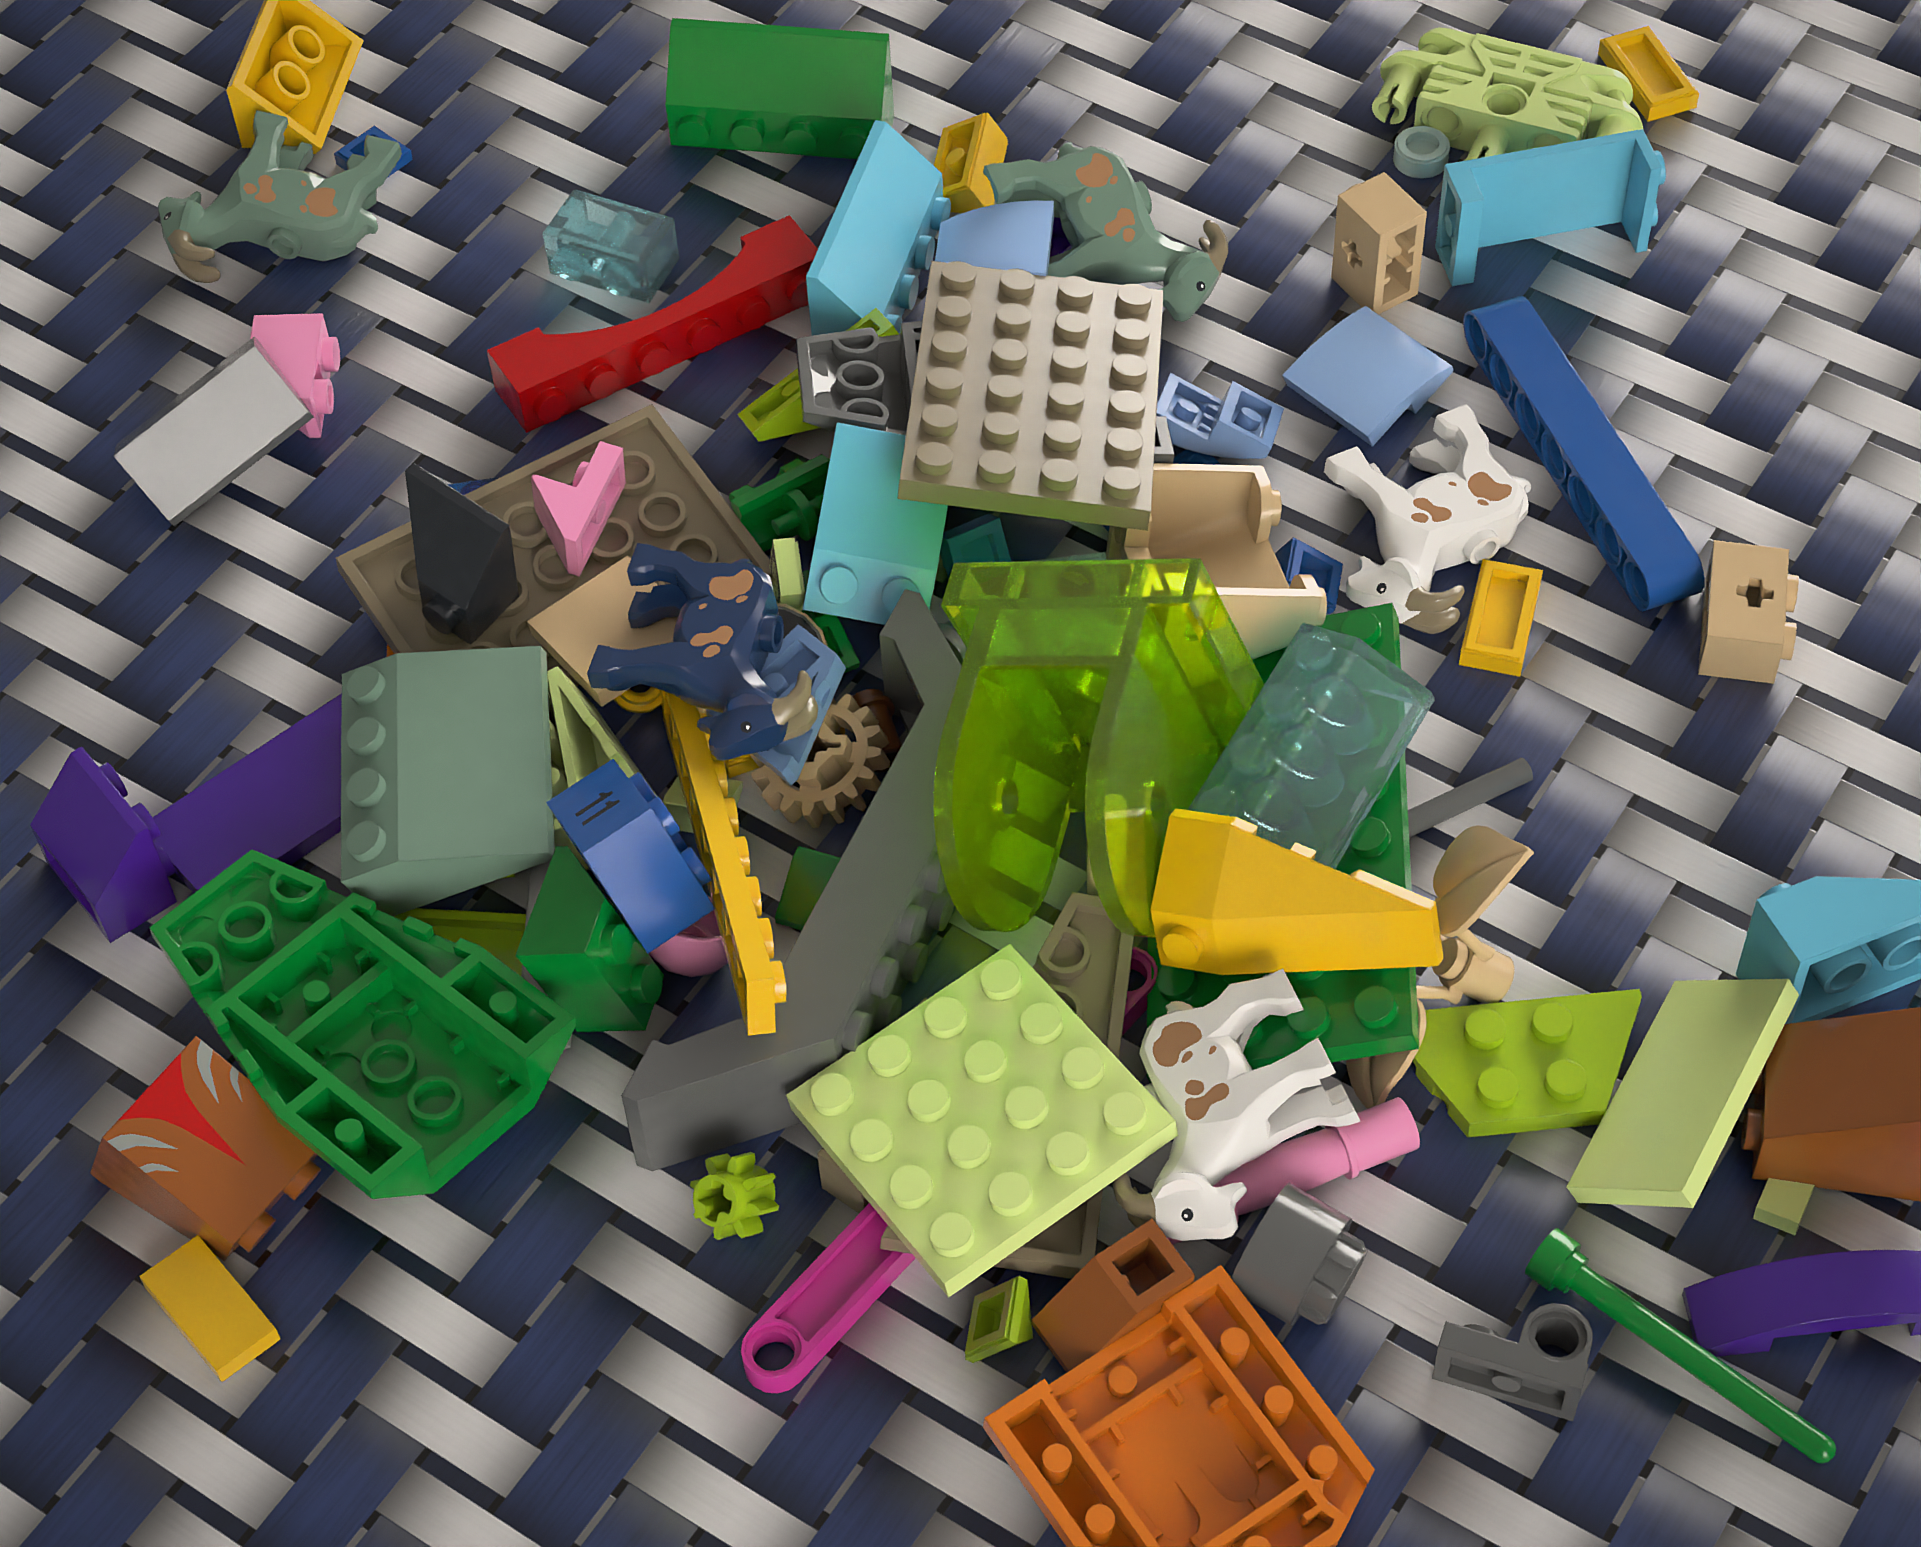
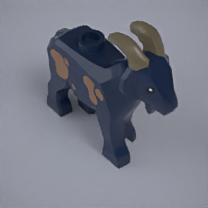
(717, 650)

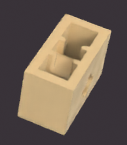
(1378, 243)
(1746, 612)

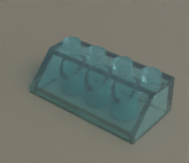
(1317, 744)

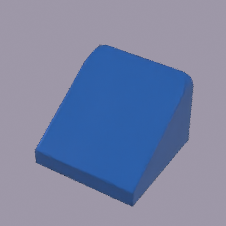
(1303, 559)

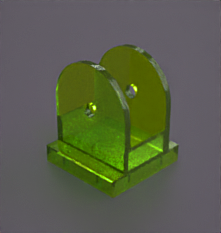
(1079, 696)

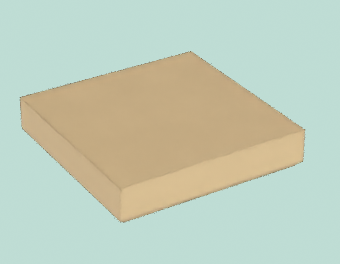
(595, 617)

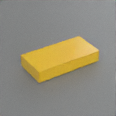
(1655, 77)
(1501, 617)
(210, 1308)

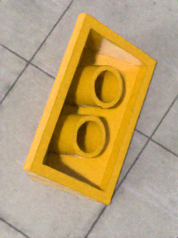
(293, 69)

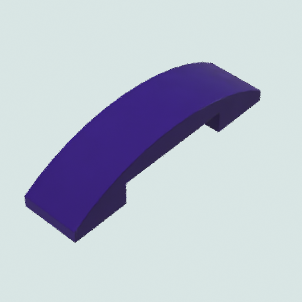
(1804, 1297)

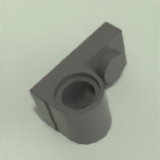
(1521, 1372)

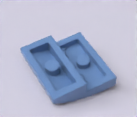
(1234, 427)

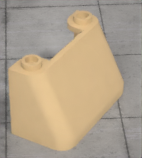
(1227, 523)

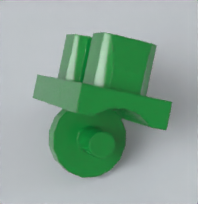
(785, 504)

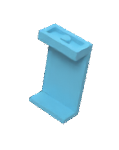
(1547, 194)

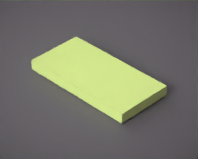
(1683, 1093)

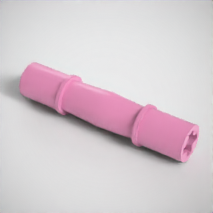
(1327, 1154)

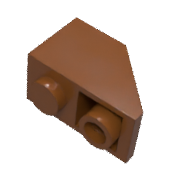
(1112, 1295)

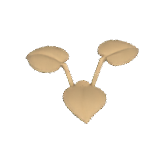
(1466, 883)

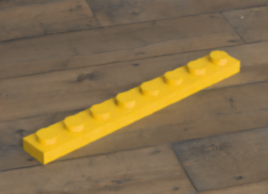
(727, 861)

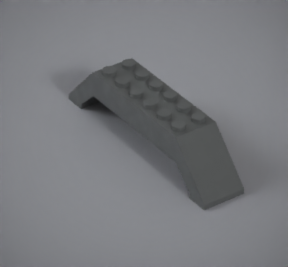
(851, 954)

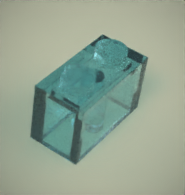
(611, 246)

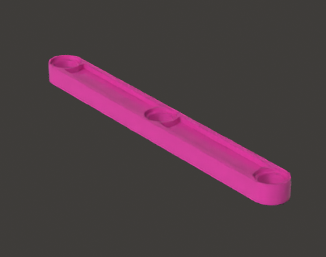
(854, 1272)

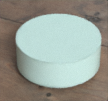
(1421, 152)

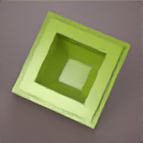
(999, 1320)

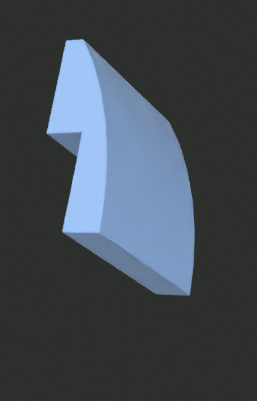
(1000, 237)
(1367, 374)

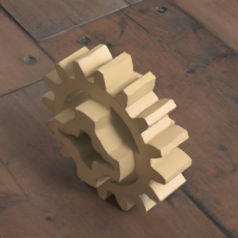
(834, 769)

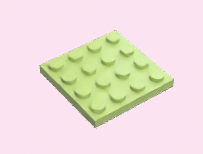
(981, 1118)

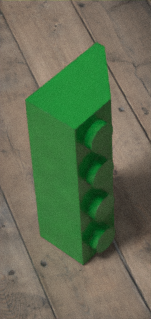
(776, 87)

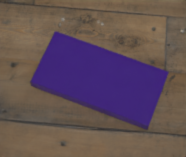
(271, 801)

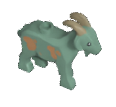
(280, 203)
(1111, 226)

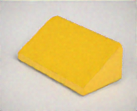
(962, 158)

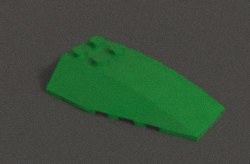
(363, 1026)

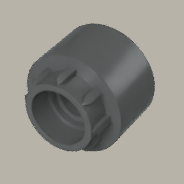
(1300, 1259)

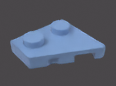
(780, 672)

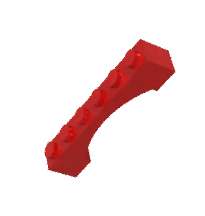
(560, 373)

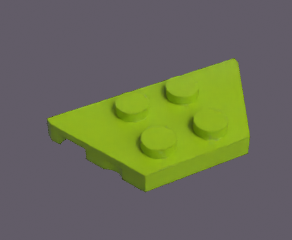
(1527, 1060)

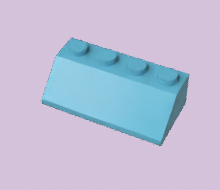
(877, 236)

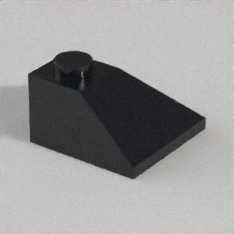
(460, 558)

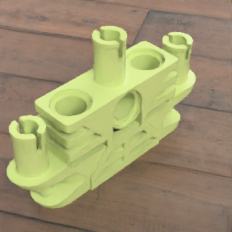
(1503, 94)

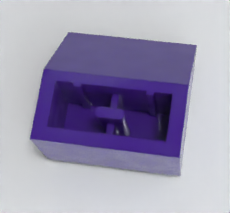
(103, 847)

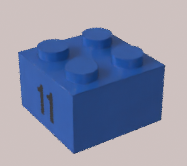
(634, 853)

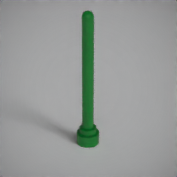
(1563, 1266)

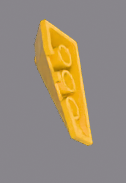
(1257, 908)

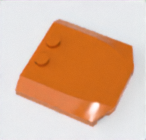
(1186, 1437)

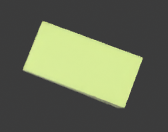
(1783, 1204)

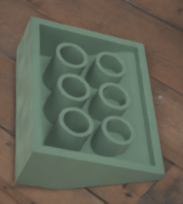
(444, 773)

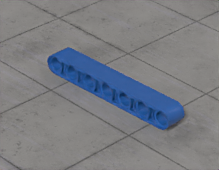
(1584, 454)

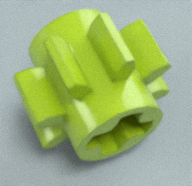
(734, 1195)

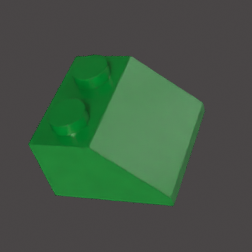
(587, 952)

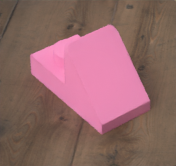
(579, 512)

